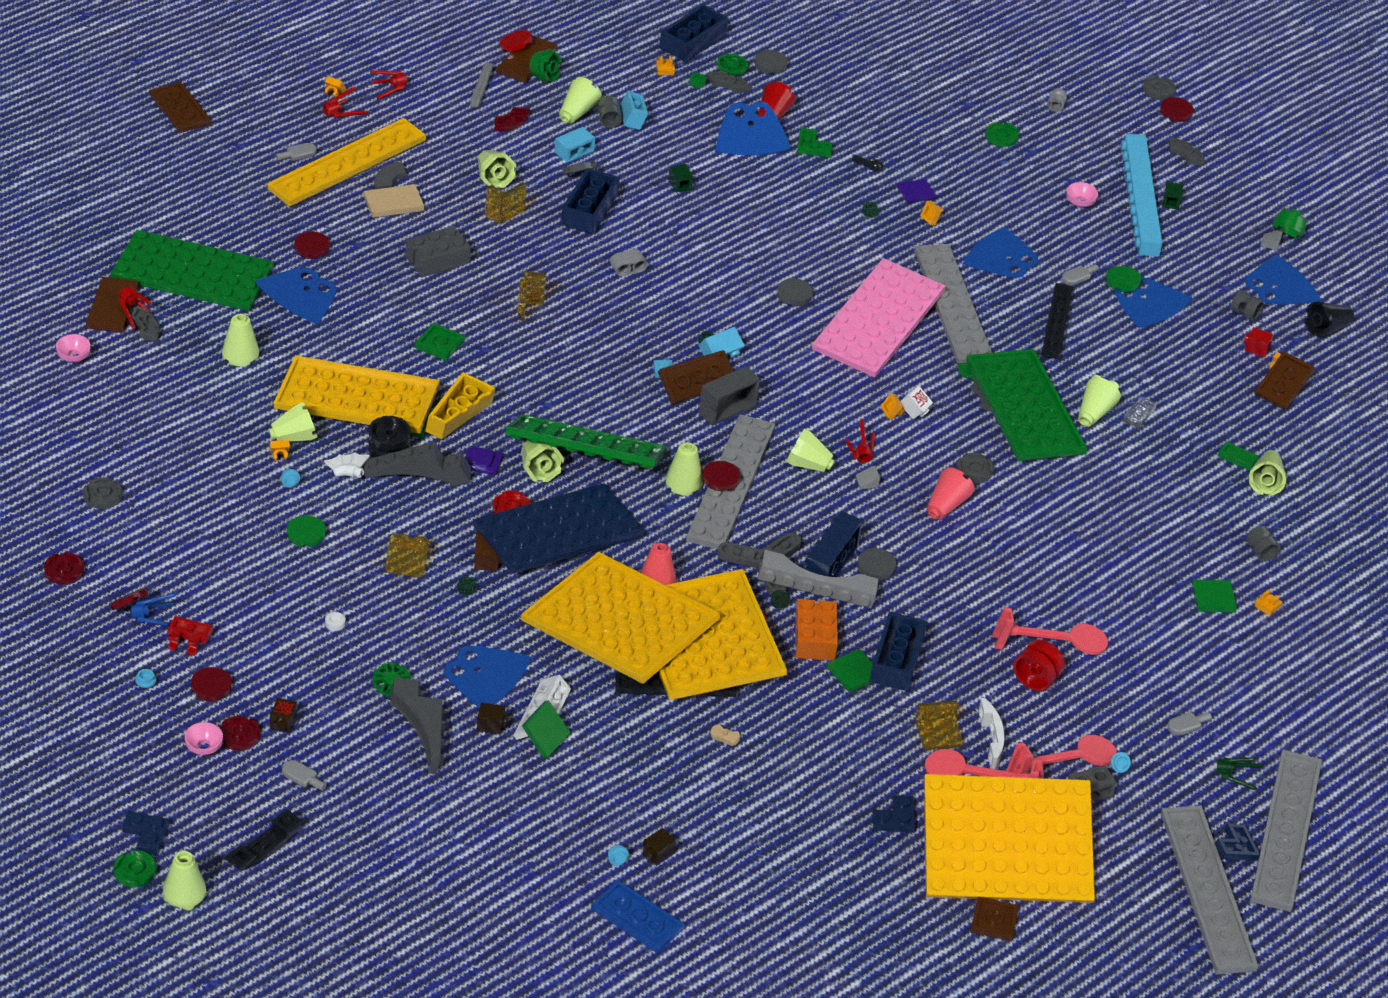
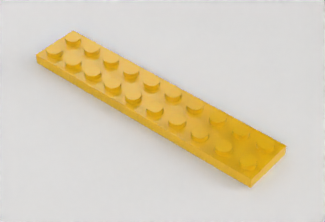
(346, 162)

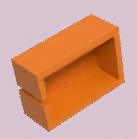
(816, 629)

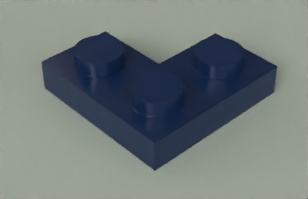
(898, 819)
(149, 827)
(1239, 845)

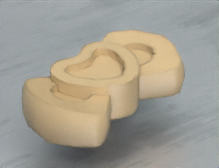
(725, 735)

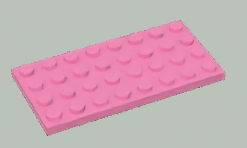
(878, 317)

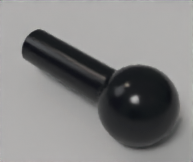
(875, 165)

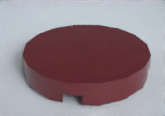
(1176, 109)
(311, 244)
(721, 475)
(64, 568)
(129, 598)
(211, 684)
(240, 733)

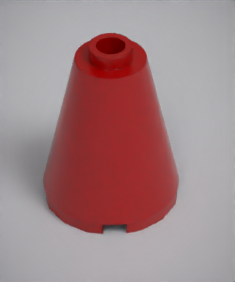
(778, 97)

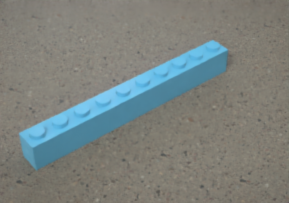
(1141, 195)

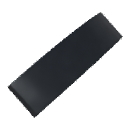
(267, 843)

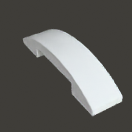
(990, 718)

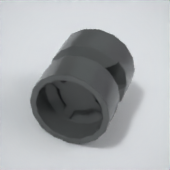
(609, 112)
(1248, 306)
(1263, 543)

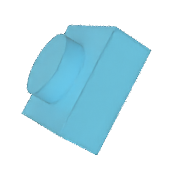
(659, 364)

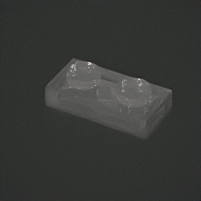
(1139, 412)

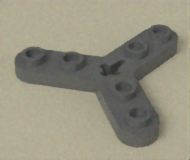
(752, 556)

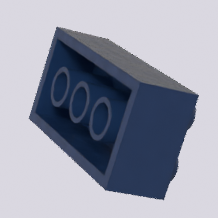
(693, 32)
(590, 200)
(835, 547)
(898, 651)

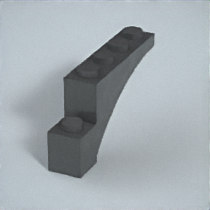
(421, 461)
(425, 717)

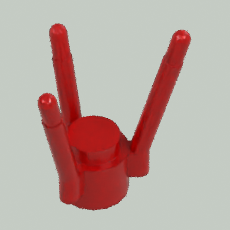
(397, 79)
(333, 106)
(129, 297)
(863, 452)

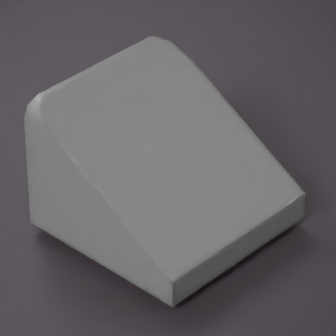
(1272, 240)
(868, 478)

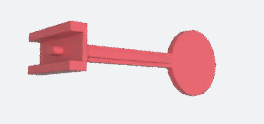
(1083, 636)
(1090, 748)
(953, 763)

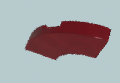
(512, 120)

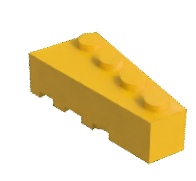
(459, 404)

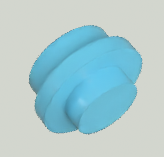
(290, 478)
(145, 678)
(1120, 762)
(618, 855)

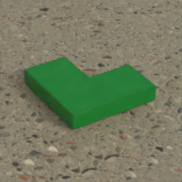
(810, 146)

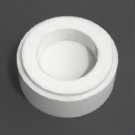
(335, 621)

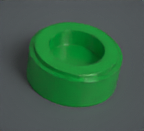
(697, 80)

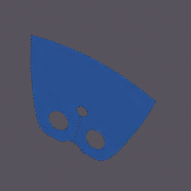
(741, 139)
(992, 254)
(1291, 284)
(288, 291)
(1157, 306)
(497, 676)

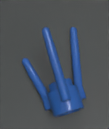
(141, 608)

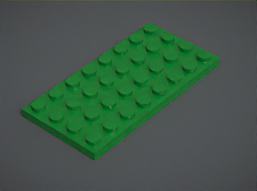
(192, 270)
(1026, 404)
(586, 440)

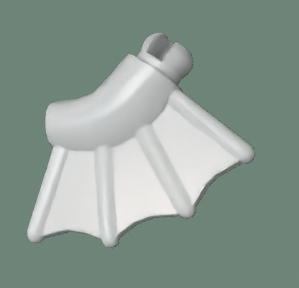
(348, 465)

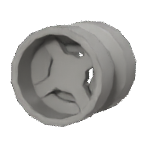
(1057, 100)

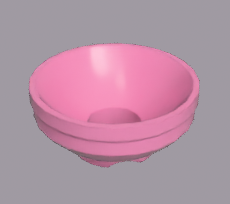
(1082, 191)
(73, 344)
(203, 733)

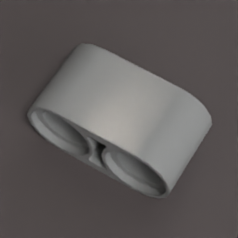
(628, 262)

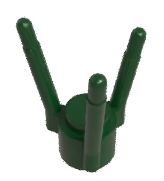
(1226, 766)

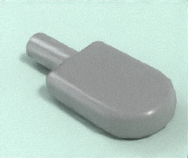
(298, 152)
(1078, 274)
(1187, 723)
(302, 774)

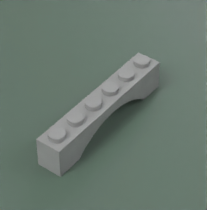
(852, 589)

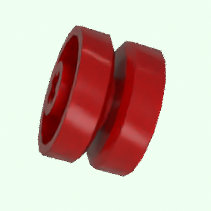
(1039, 665)

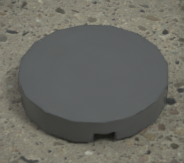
(771, 61)
(1158, 87)
(577, 167)
(795, 292)
(975, 467)
(102, 493)
(876, 563)

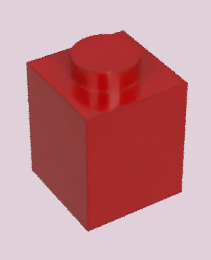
(1258, 342)

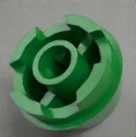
(545, 65)
(1290, 222)

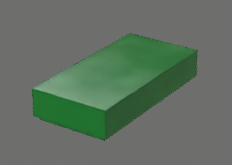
(1238, 456)

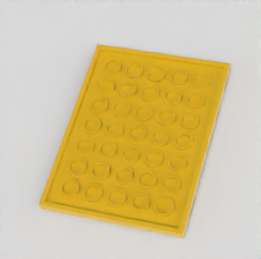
(620, 617)
(733, 649)
(1008, 838)

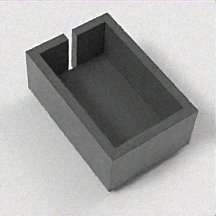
(437, 251)
(729, 395)

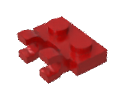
(188, 629)

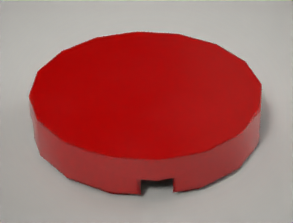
(515, 41)
(509, 500)

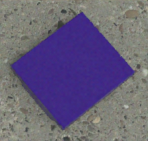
(916, 190)
(483, 460)

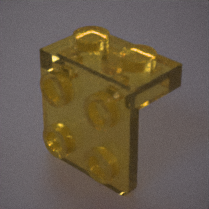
(504, 206)
(533, 291)
(407, 555)
(938, 725)

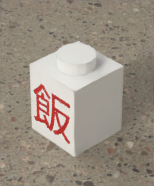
(916, 403)

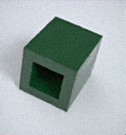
(680, 178)
(1172, 195)

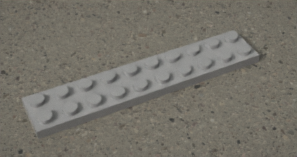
(955, 304)
(721, 508)
(1286, 831)
(1209, 890)

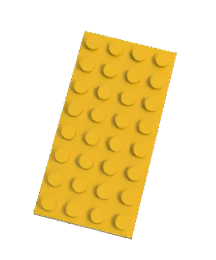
(356, 392)

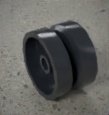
(388, 435)

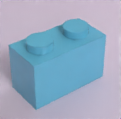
(633, 110)
(574, 144)
(727, 340)

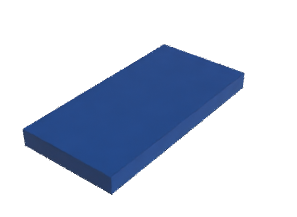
(637, 916)

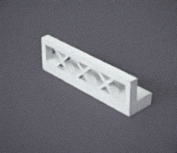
(555, 692)

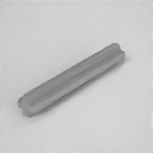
(481, 85)

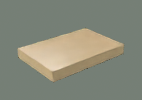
(393, 200)

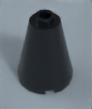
(1327, 317)

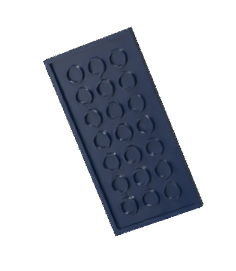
(558, 528)

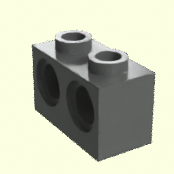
(1100, 779)

